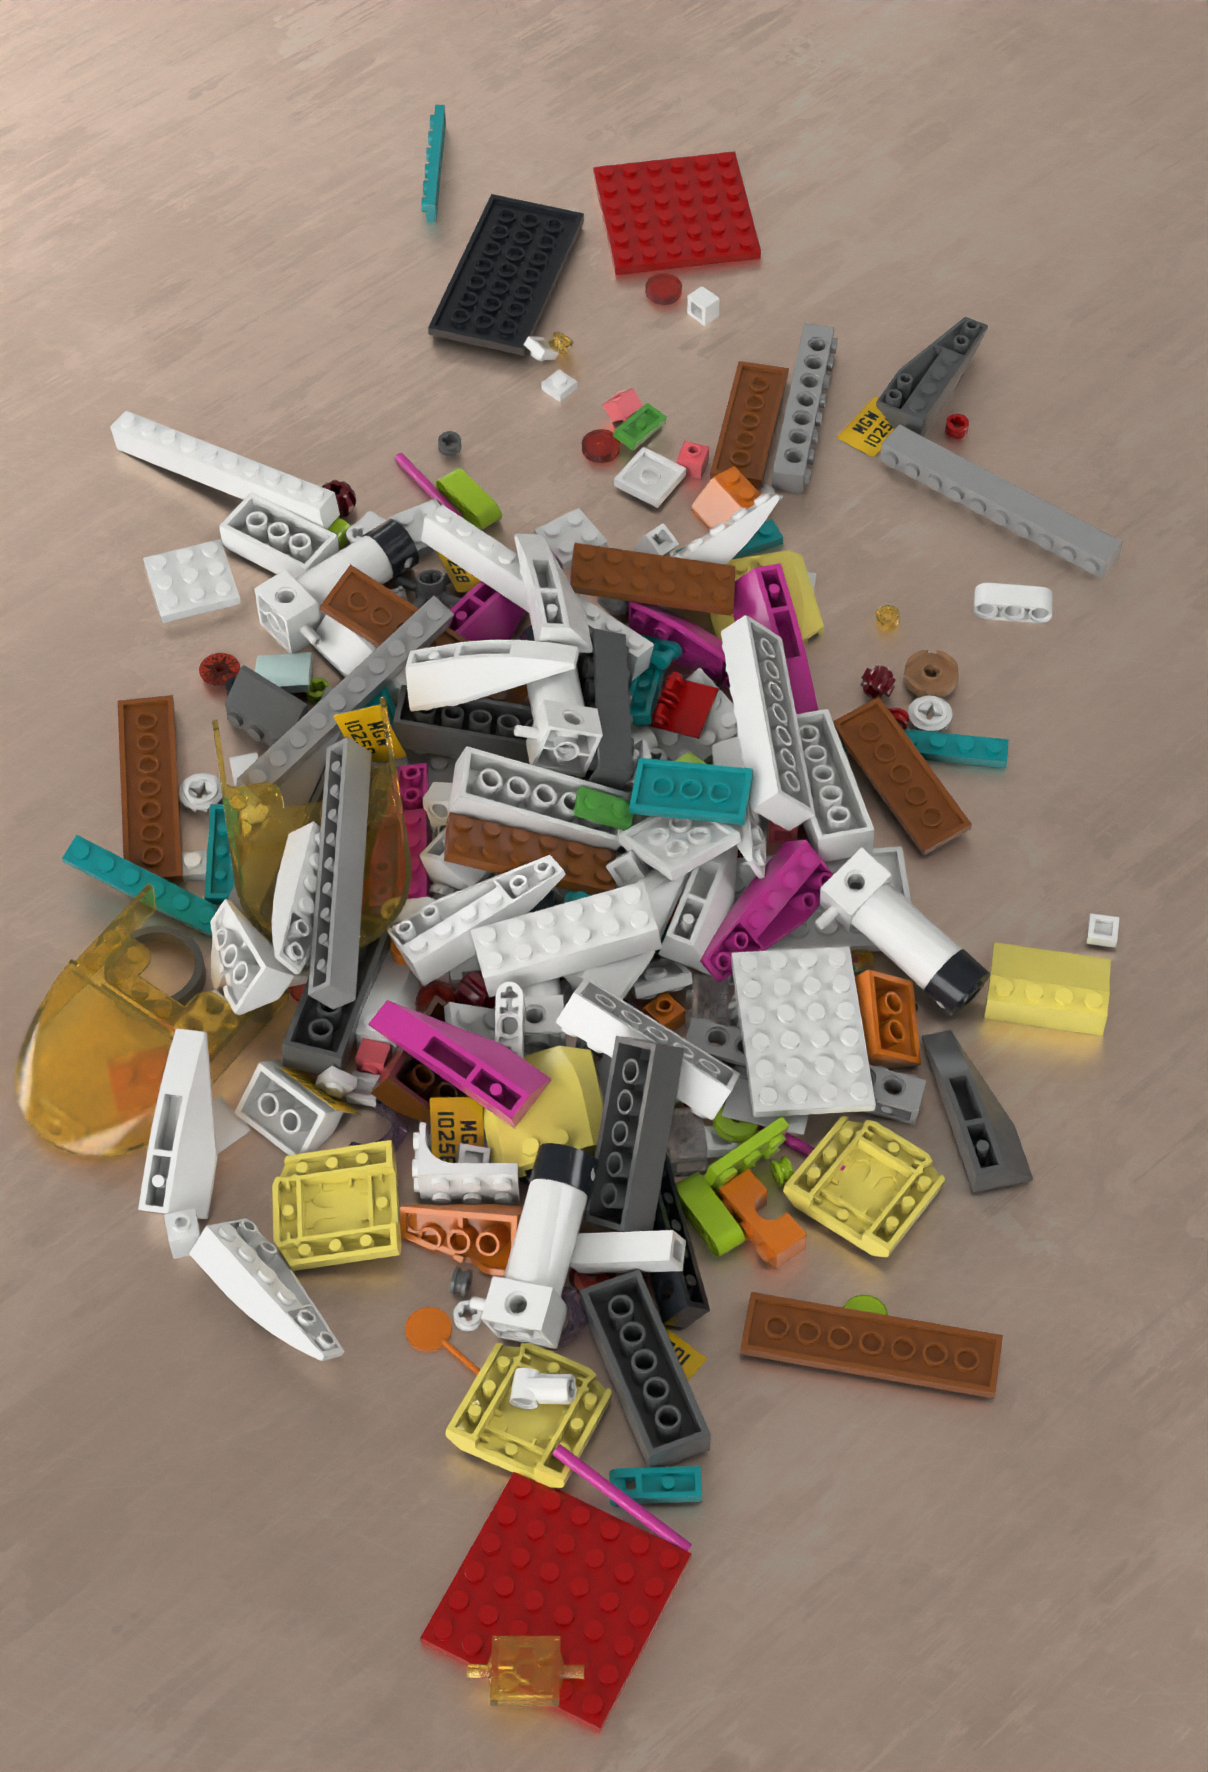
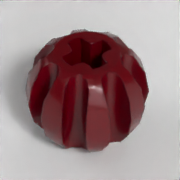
(344, 495)
(473, 991)

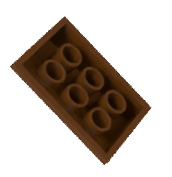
(408, 1083)

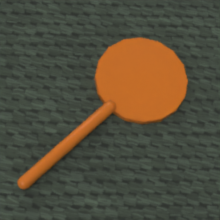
(430, 1330)

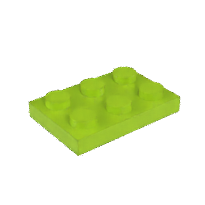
(745, 1156)

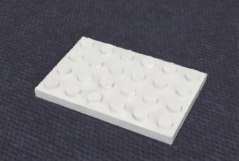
(802, 1032)

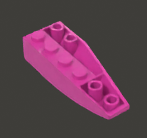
(767, 600)
(486, 615)
(698, 646)
(413, 786)
(769, 906)
(466, 1060)

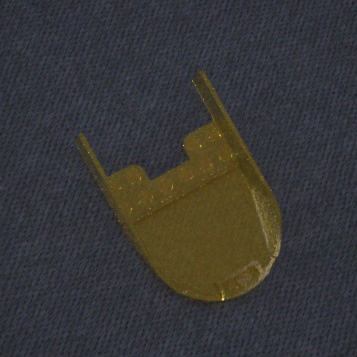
(260, 829)
(104, 1040)

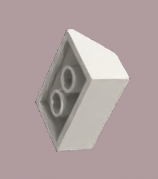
(286, 1110)

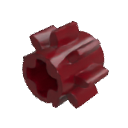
(878, 682)

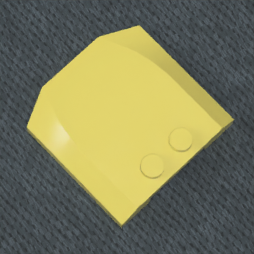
(798, 585)
(563, 1114)
(875, 1195)
(337, 1206)
(527, 1437)

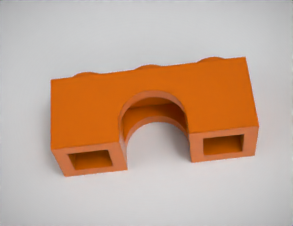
(774, 1239)

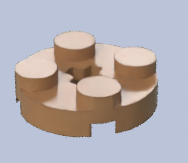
(940, 663)

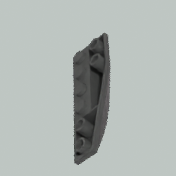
(930, 378)
(978, 1121)

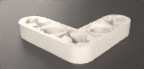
(516, 1040)

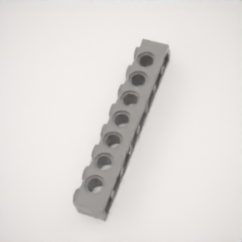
(803, 409)
(899, 1106)

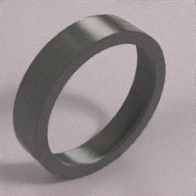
(171, 934)

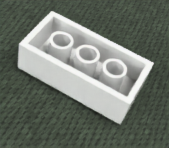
(276, 537)

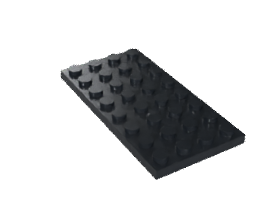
(506, 274)

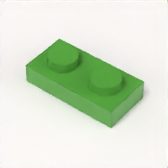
(640, 426)
(602, 808)

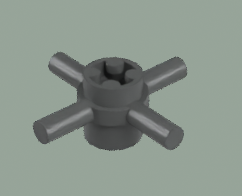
(429, 584)

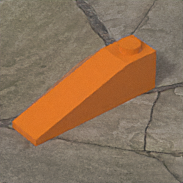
(467, 1232)

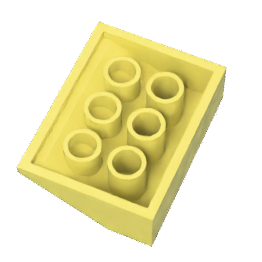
(1048, 989)

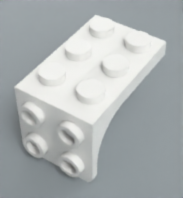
(461, 1182)

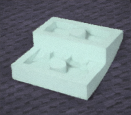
(287, 671)

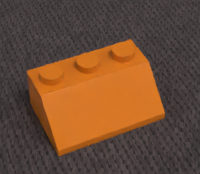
(888, 1019)

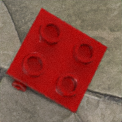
(683, 706)

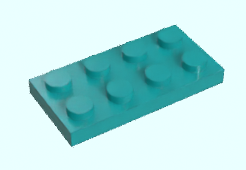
(691, 791)

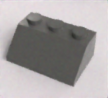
(262, 707)

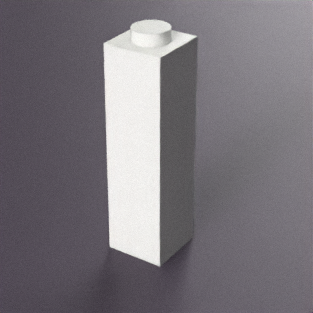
(628, 1252)

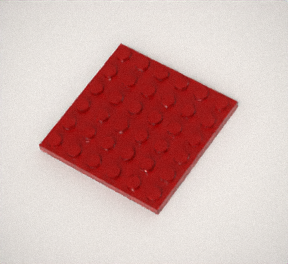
(676, 213)
(565, 1572)

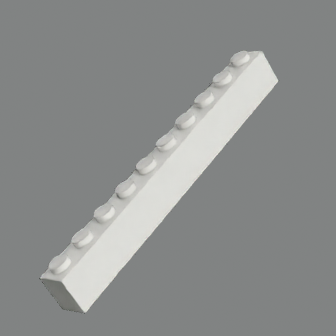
(222, 468)
(501, 571)

